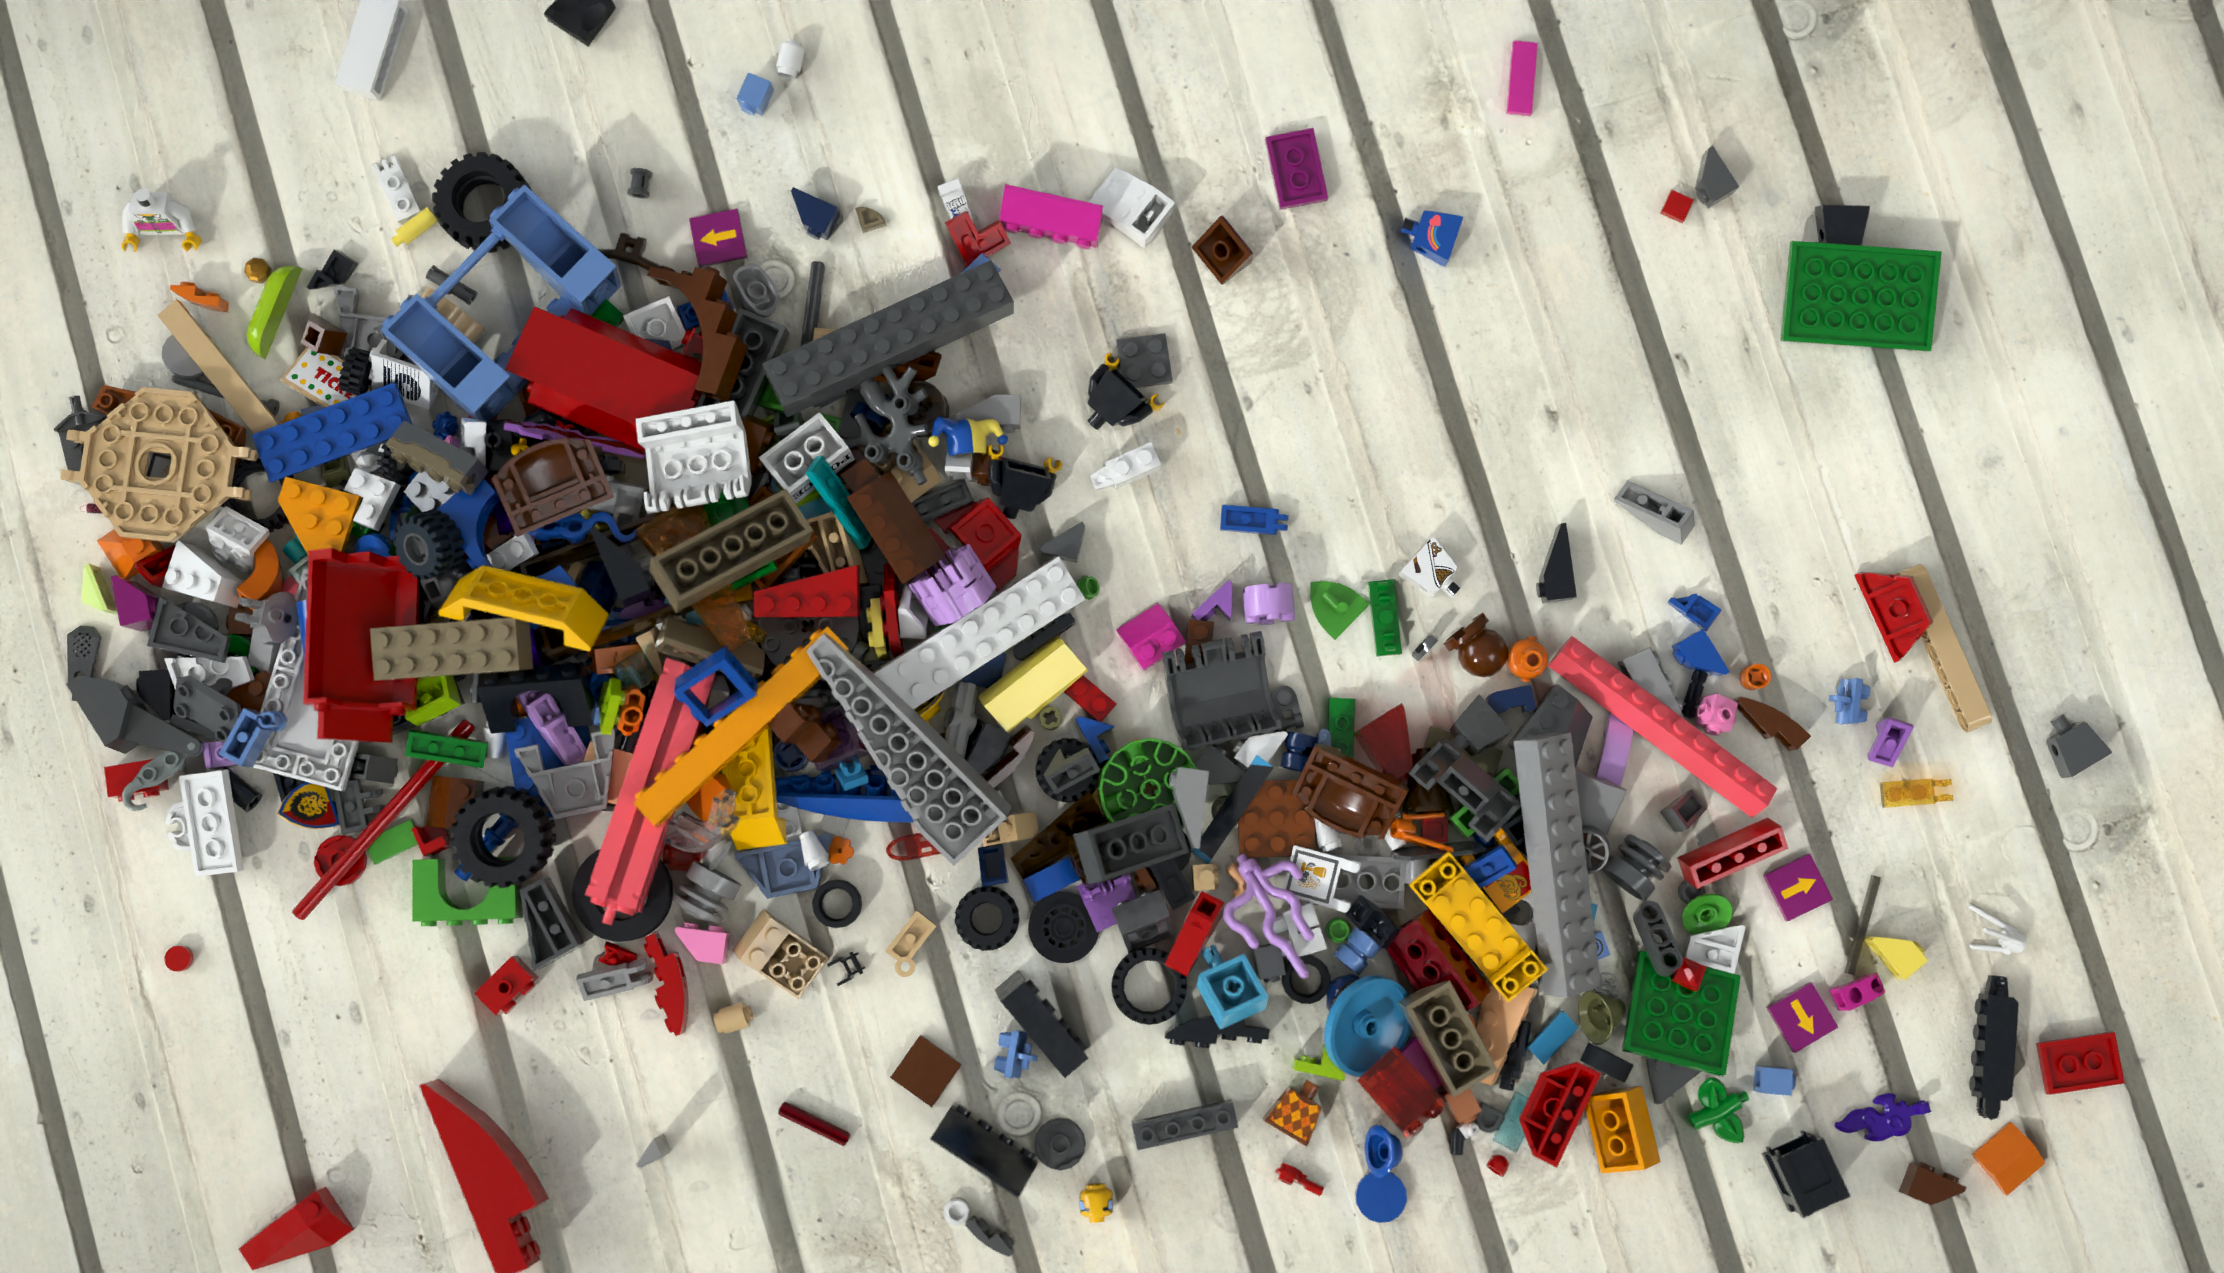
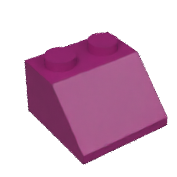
(1150, 636)

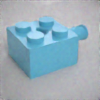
(1239, 978)

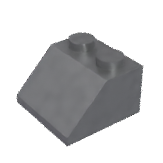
(1143, 920)

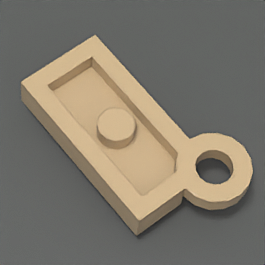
(910, 941)

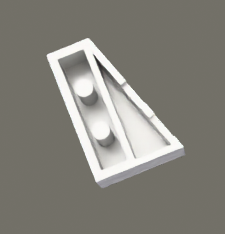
(200, 576)

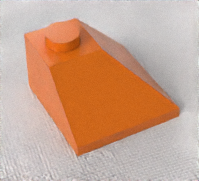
(127, 552)

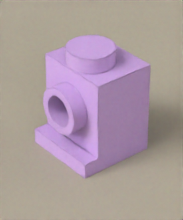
(212, 757)

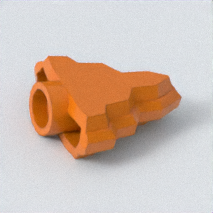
(632, 711)

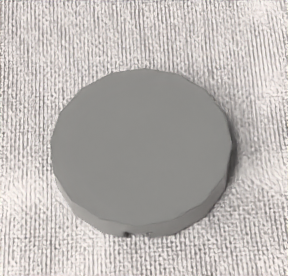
(178, 360)

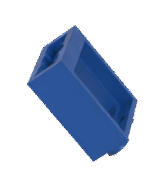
(733, 669)

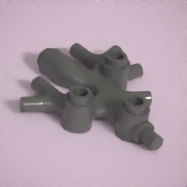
(902, 432)

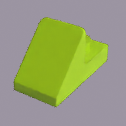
(1323, 1068)

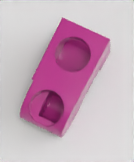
(1857, 992)

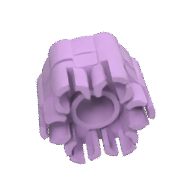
(956, 589)

